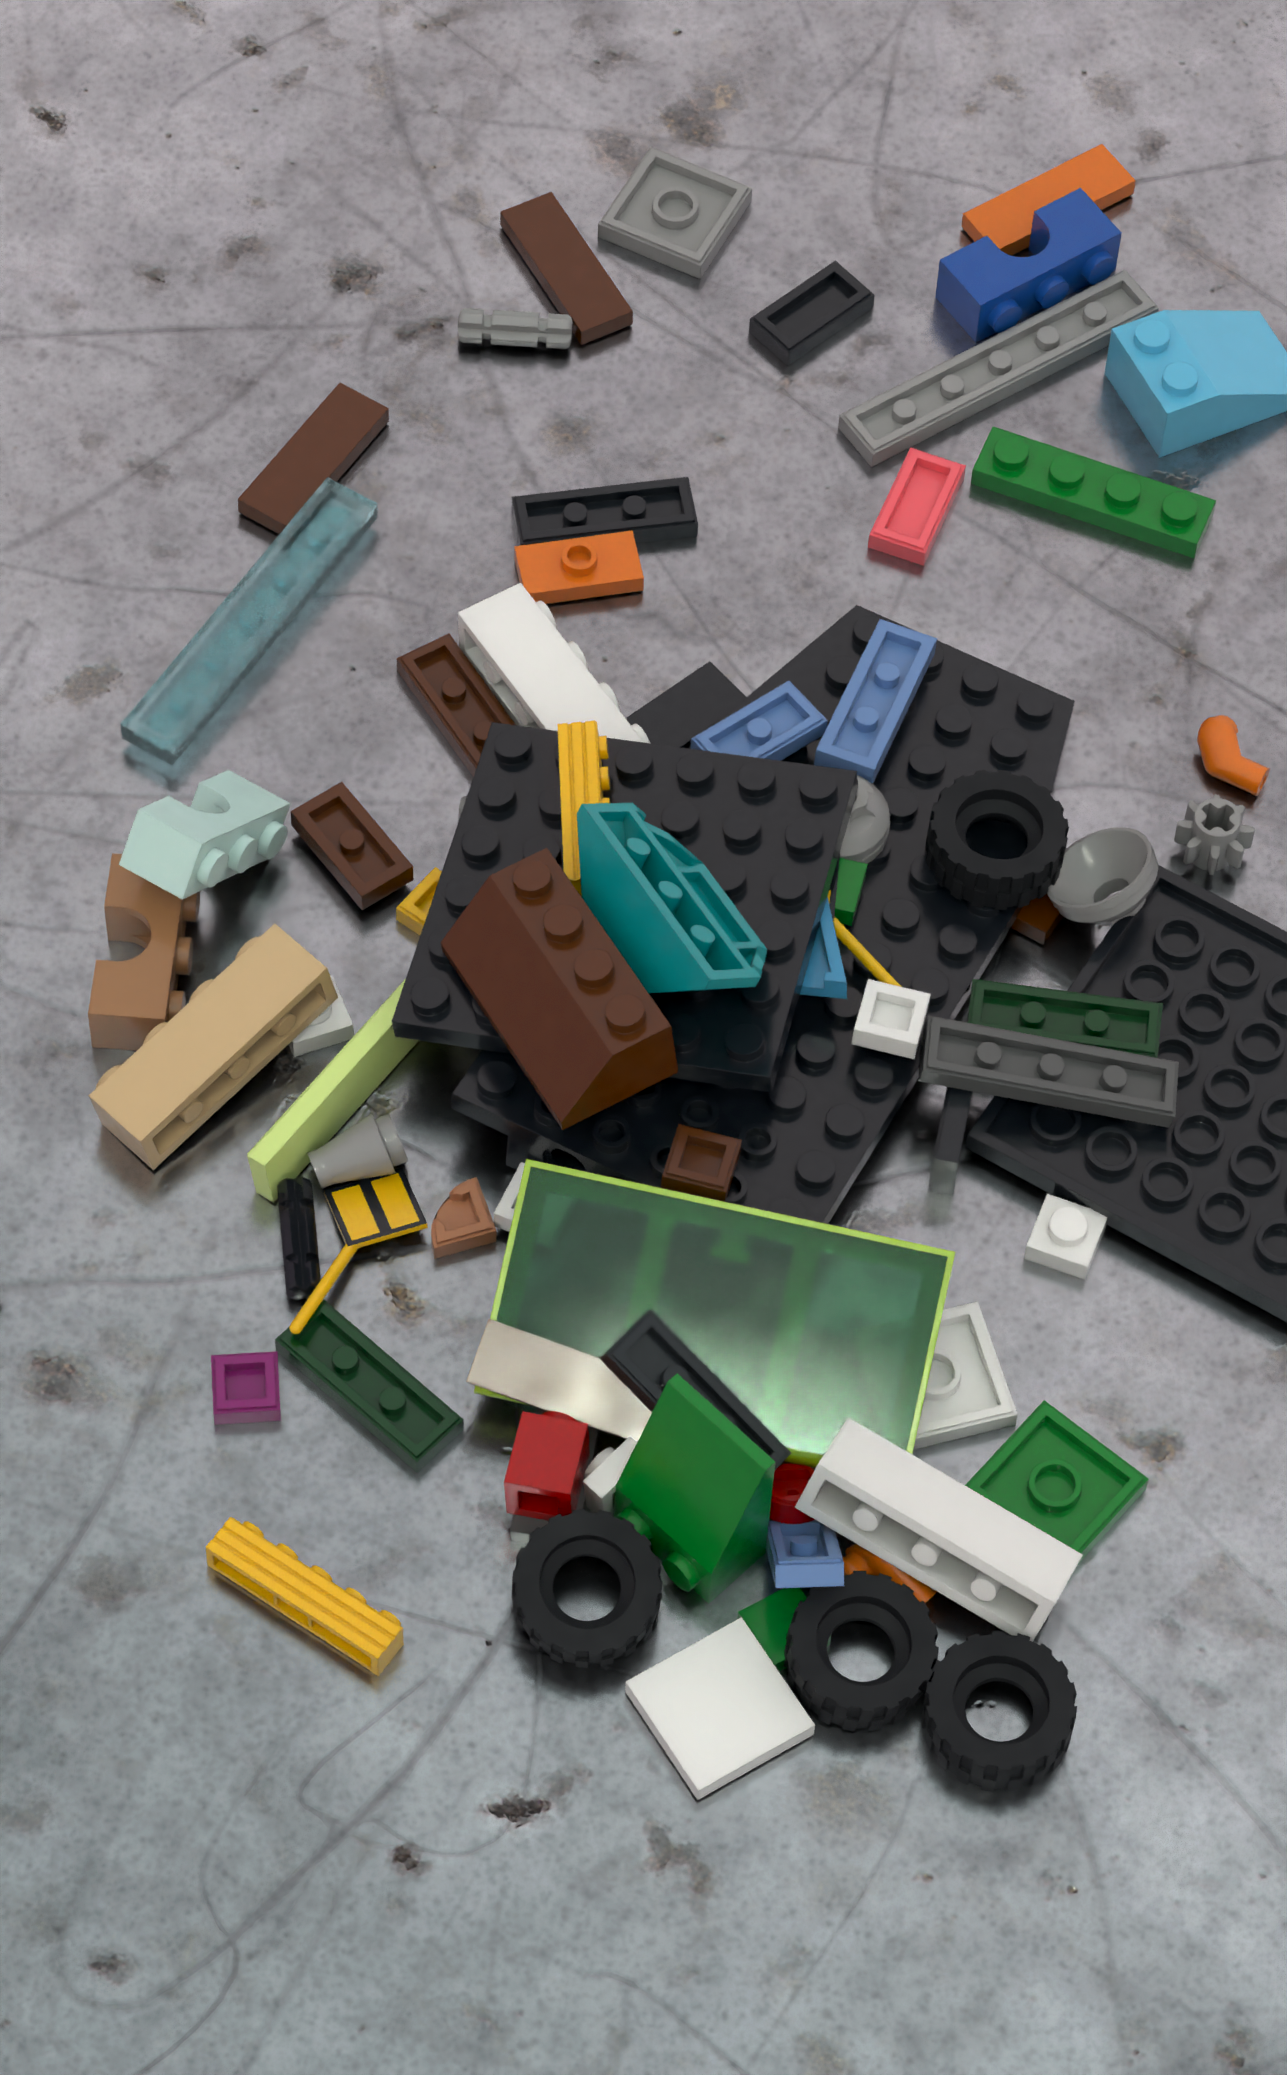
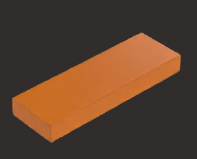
(1010, 215)

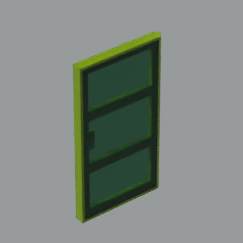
(776, 1305)

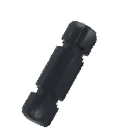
(298, 1237)

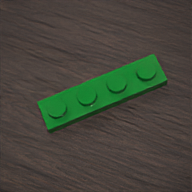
(1093, 492)

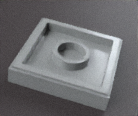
(675, 212)

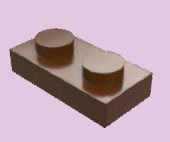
(352, 845)

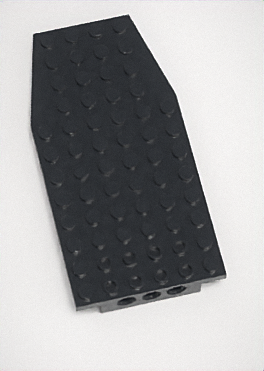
(830, 1095)

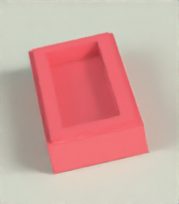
(916, 506)

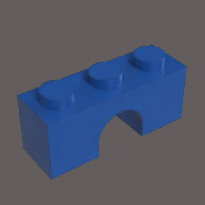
(993, 290)

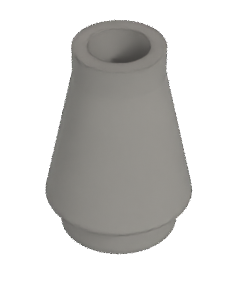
(359, 1153)

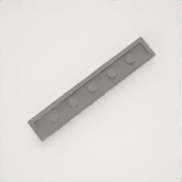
(994, 369)

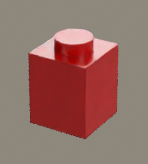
(546, 1465)

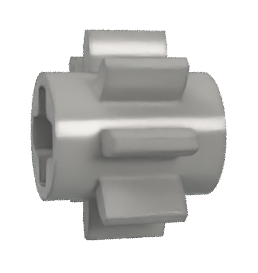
(1214, 834)

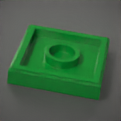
(1060, 1480)

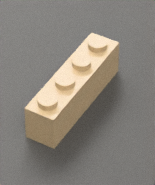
(213, 1045)

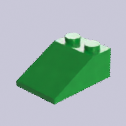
(697, 1492)

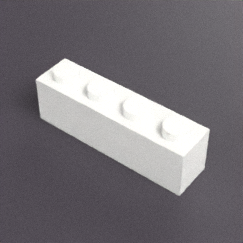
(534, 668)
(938, 1530)

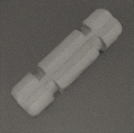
(515, 328)

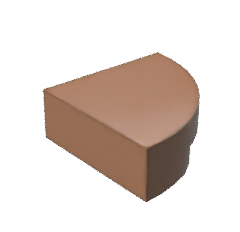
(462, 1221)

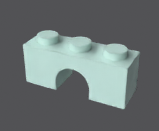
(197, 846)

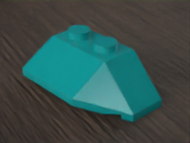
(662, 905)

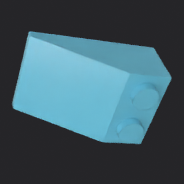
(1197, 374)

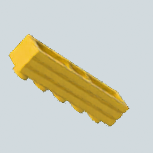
(580, 783)
(305, 1595)

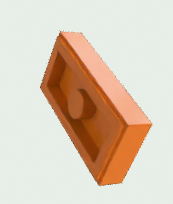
(580, 567)

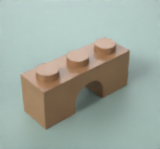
(141, 991)

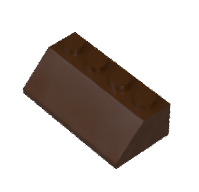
(559, 991)

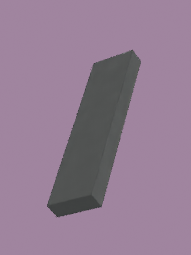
(1048, 1071)

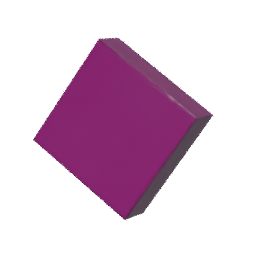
(245, 1388)

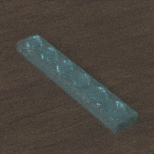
(249, 621)

